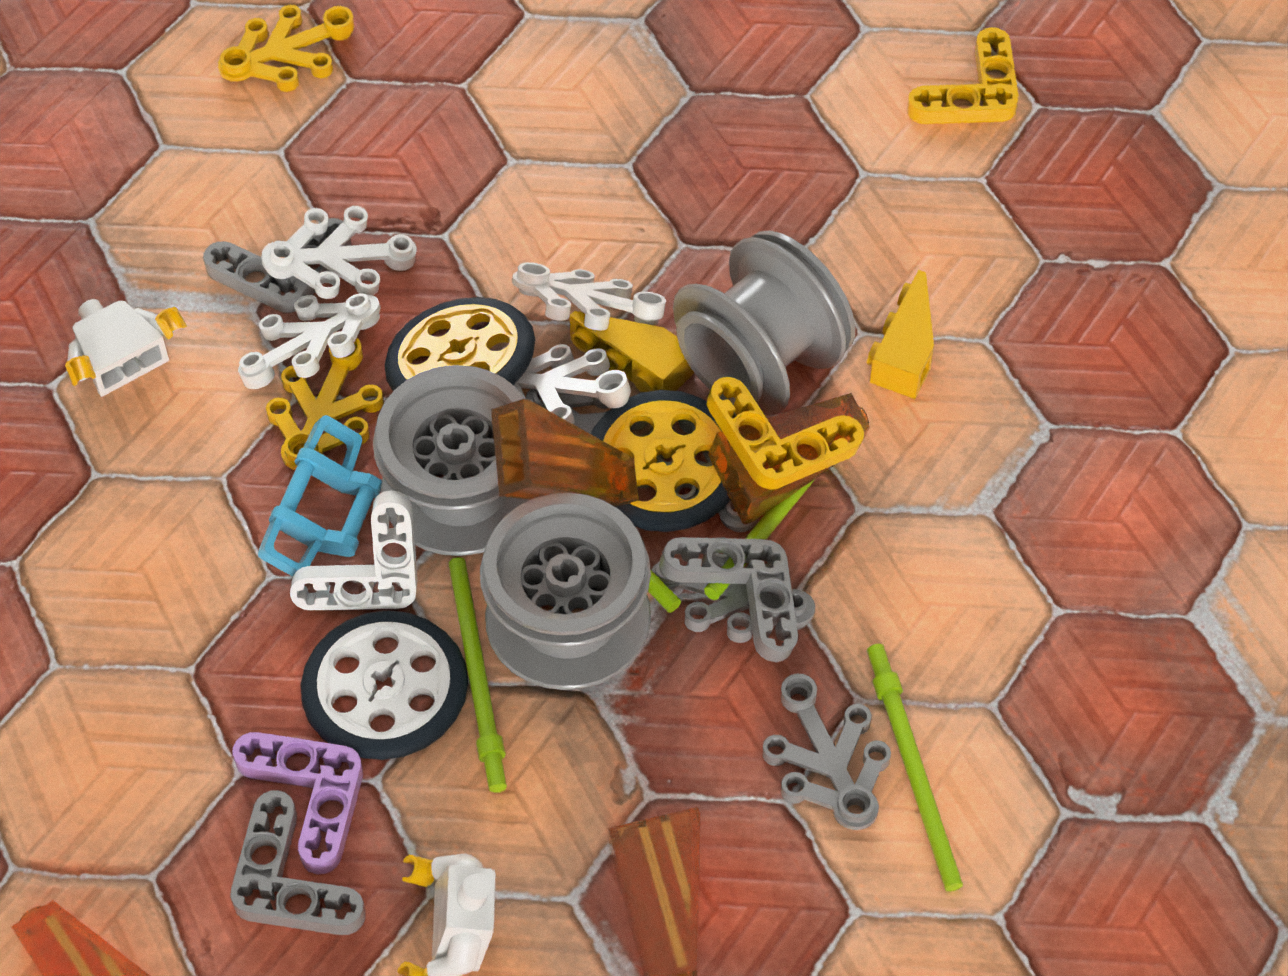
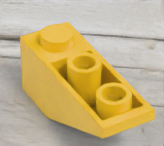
(908, 342)
(642, 351)

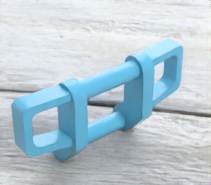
(343, 479)

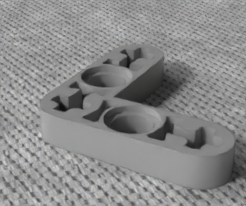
(247, 262)
(755, 576)
(269, 878)

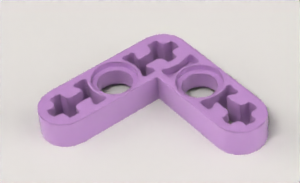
(325, 787)

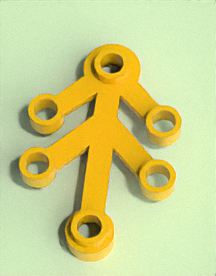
(242, 62)
(322, 406)

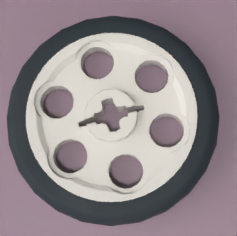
(412, 729)

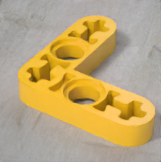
(988, 89)
(769, 446)

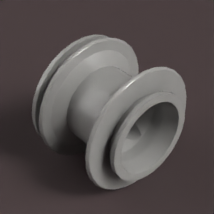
(775, 313)
(445, 427)
(567, 556)

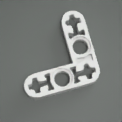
(385, 570)

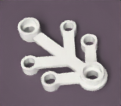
(334, 255)
(580, 289)
(356, 314)
(610, 387)

